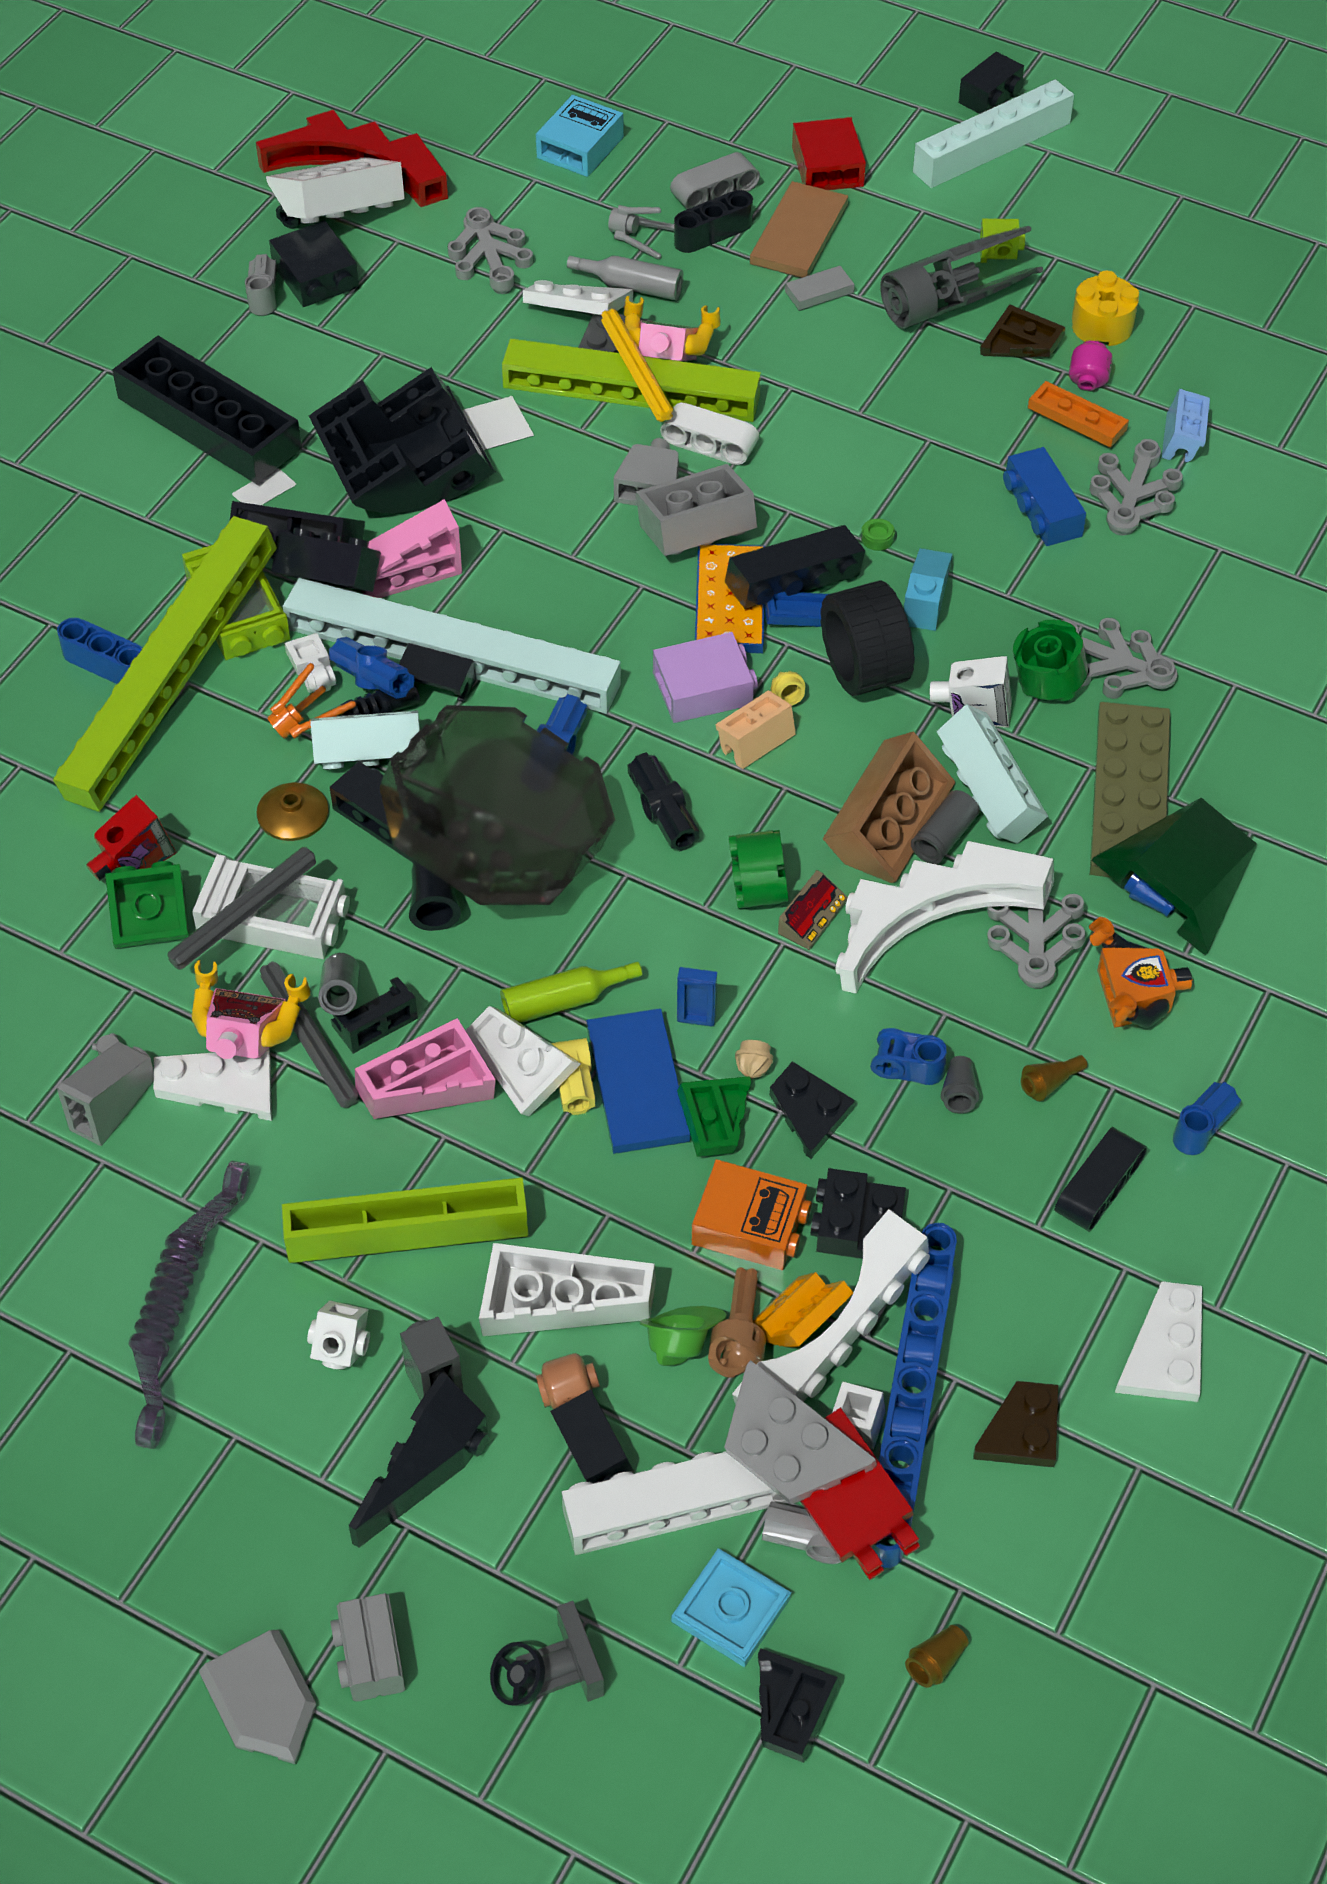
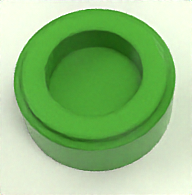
(877, 534)

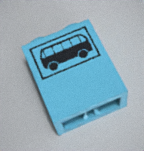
(579, 135)

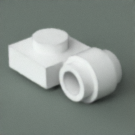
(311, 650)

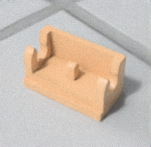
(756, 728)

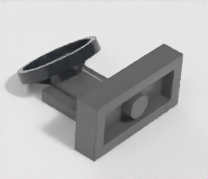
(551, 1666)

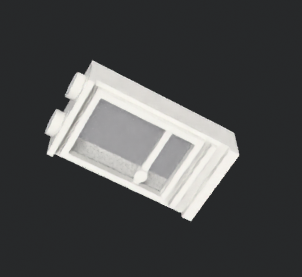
(295, 921)

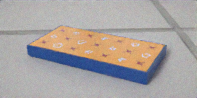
(717, 606)

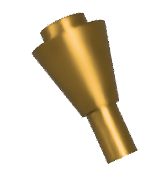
(1043, 1078)

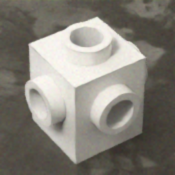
(339, 1335)

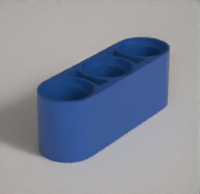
(96, 649)

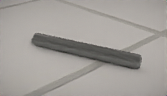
(241, 908)
(313, 1041)

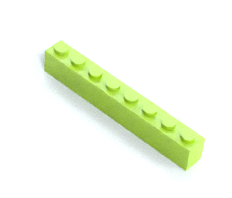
(606, 378)

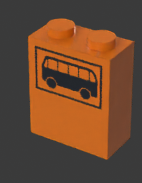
(751, 1215)

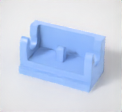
(1186, 424)

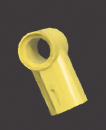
(577, 1090)

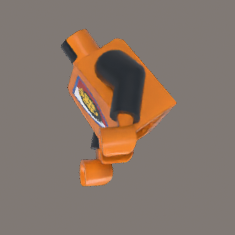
(1135, 978)

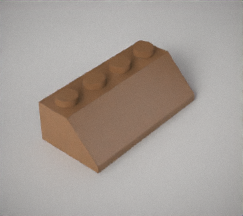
(889, 807)

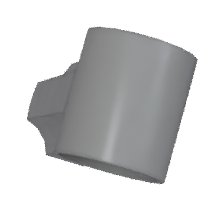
(261, 285)
(796, 1529)

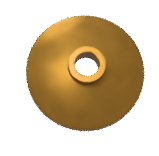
(292, 811)

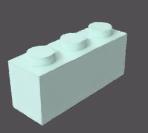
(362, 737)

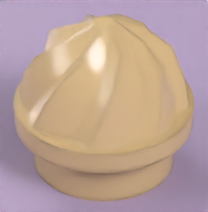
(753, 1058)

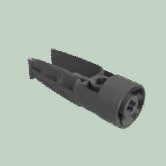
(911, 293)

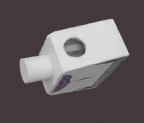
(979, 684)

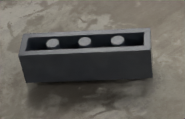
(794, 566)

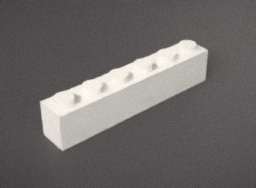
(661, 1501)

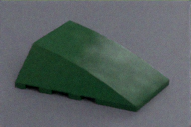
(1190, 861)

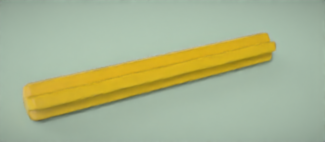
(637, 365)

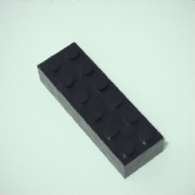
(207, 409)

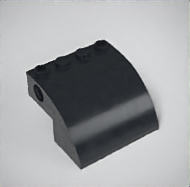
(403, 448)

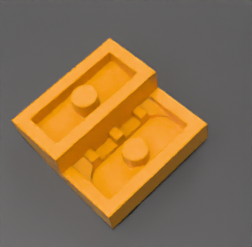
(801, 1309)

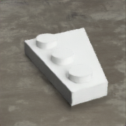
(520, 1059)
(212, 1080)
(1168, 1347)

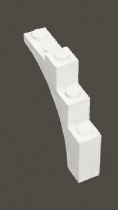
(930, 891)

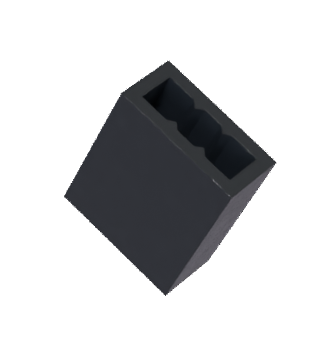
(314, 263)

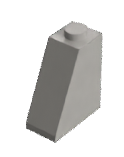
(105, 1091)

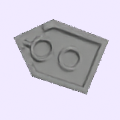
(261, 1696)

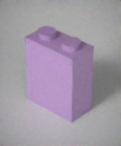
(704, 677)

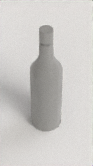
(633, 274)

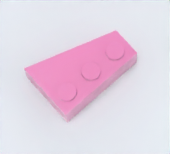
(417, 552)

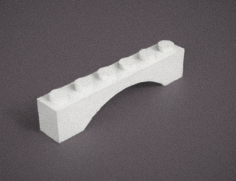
(889, 1257)

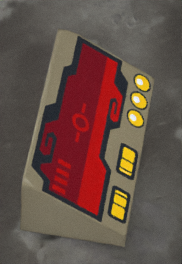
(811, 911)

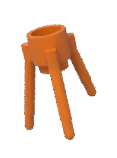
(287, 718)

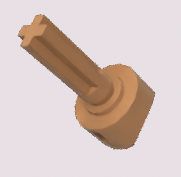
(738, 1336)

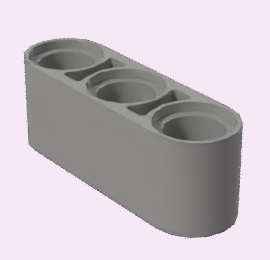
(714, 179)

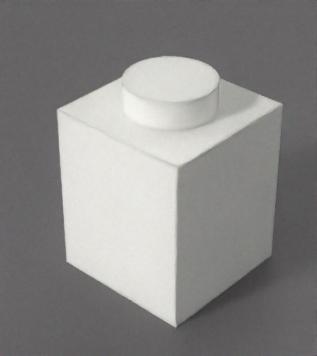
(864, 1409)

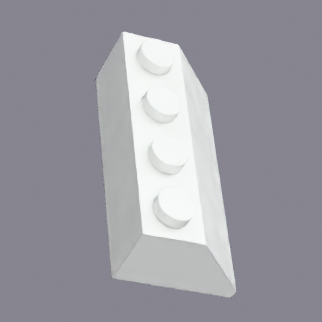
(338, 188)

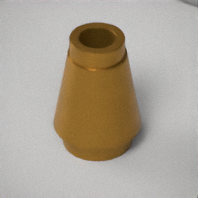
(935, 1657)

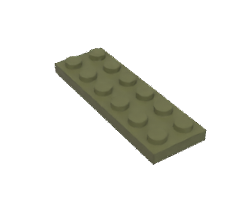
(1128, 774)

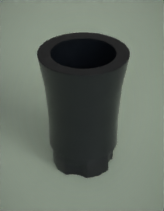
(432, 901)

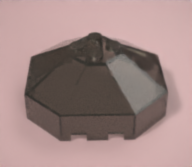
(496, 806)

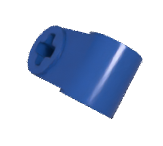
(909, 1057)

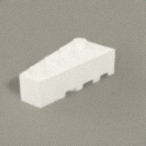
(562, 1290)

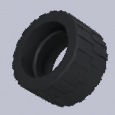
(867, 638)

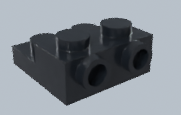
(851, 1211)

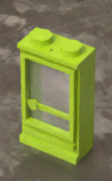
(255, 622)

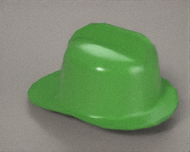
(681, 1332)

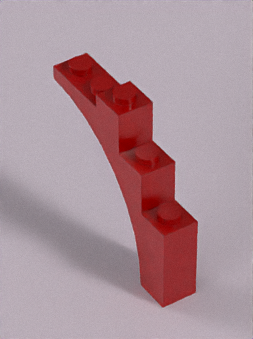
(329, 142)

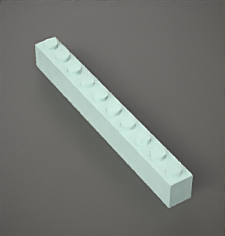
(497, 654)

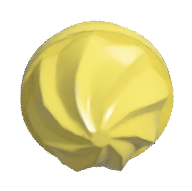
(789, 687)

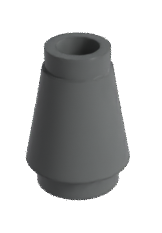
(960, 1086)

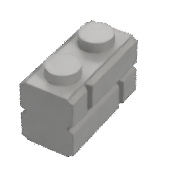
(369, 1647)

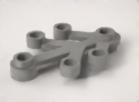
(481, 223)
(1125, 517)
(1153, 670)
(1036, 933)

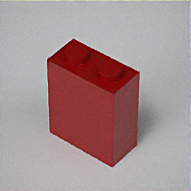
(829, 154)

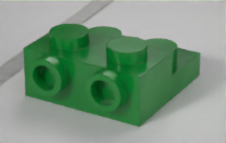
(147, 904)

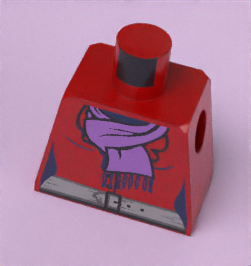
(130, 839)

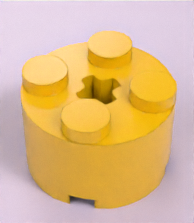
(1105, 309)

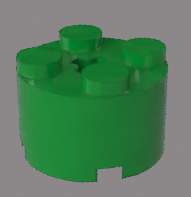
(1050, 660)
(758, 868)

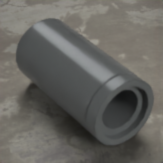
(945, 827)
(339, 984)

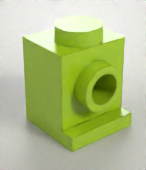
(1005, 250)

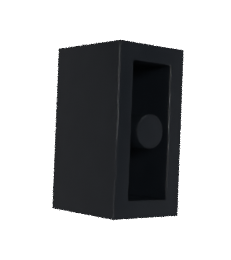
(991, 83)

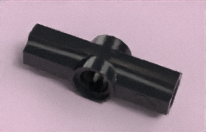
(663, 801)

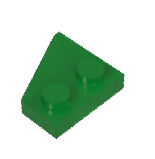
(714, 1113)

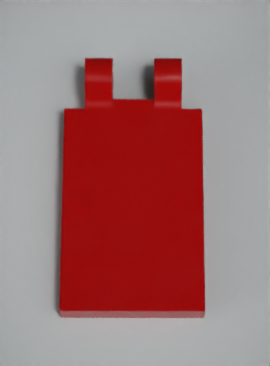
(861, 1510)

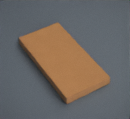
(799, 229)

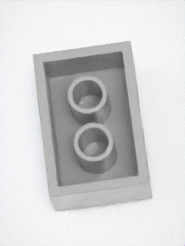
(696, 509)

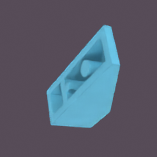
(927, 588)

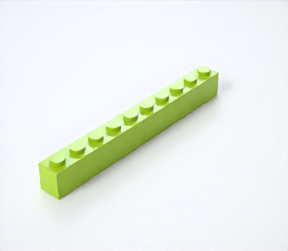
(164, 664)

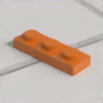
(1078, 414)

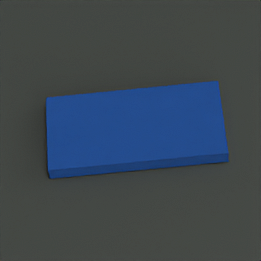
(637, 1081)

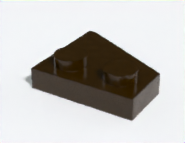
(1022, 335)
(1023, 1427)

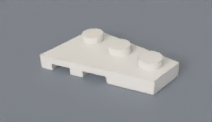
(576, 297)

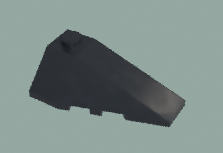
(286, 520)
(440, 1445)

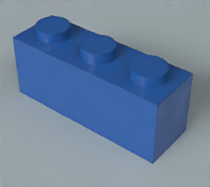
(1044, 496)

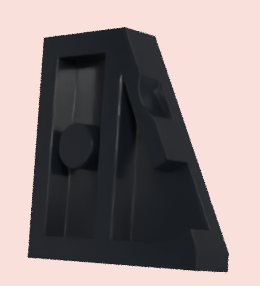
(810, 1106)
(792, 1703)

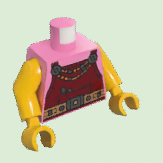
(669, 340)
(242, 1021)

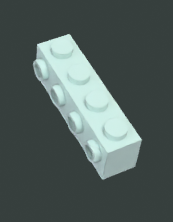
(991, 774)

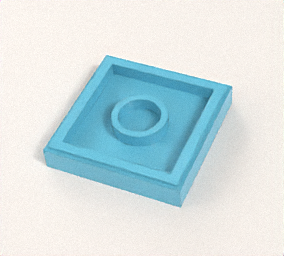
(731, 1607)

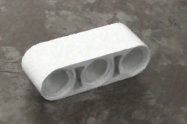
(710, 433)

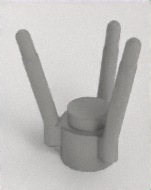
(624, 221)

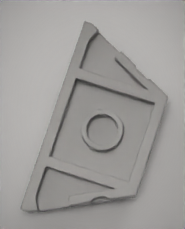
(788, 1440)

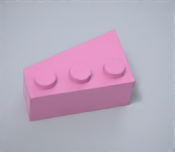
(426, 1074)

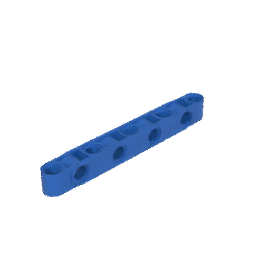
(916, 1367)

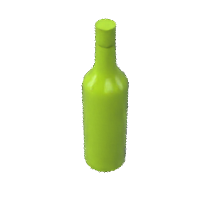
(562, 991)

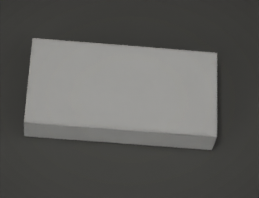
(819, 287)

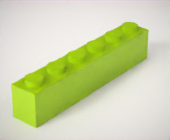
(404, 1220)

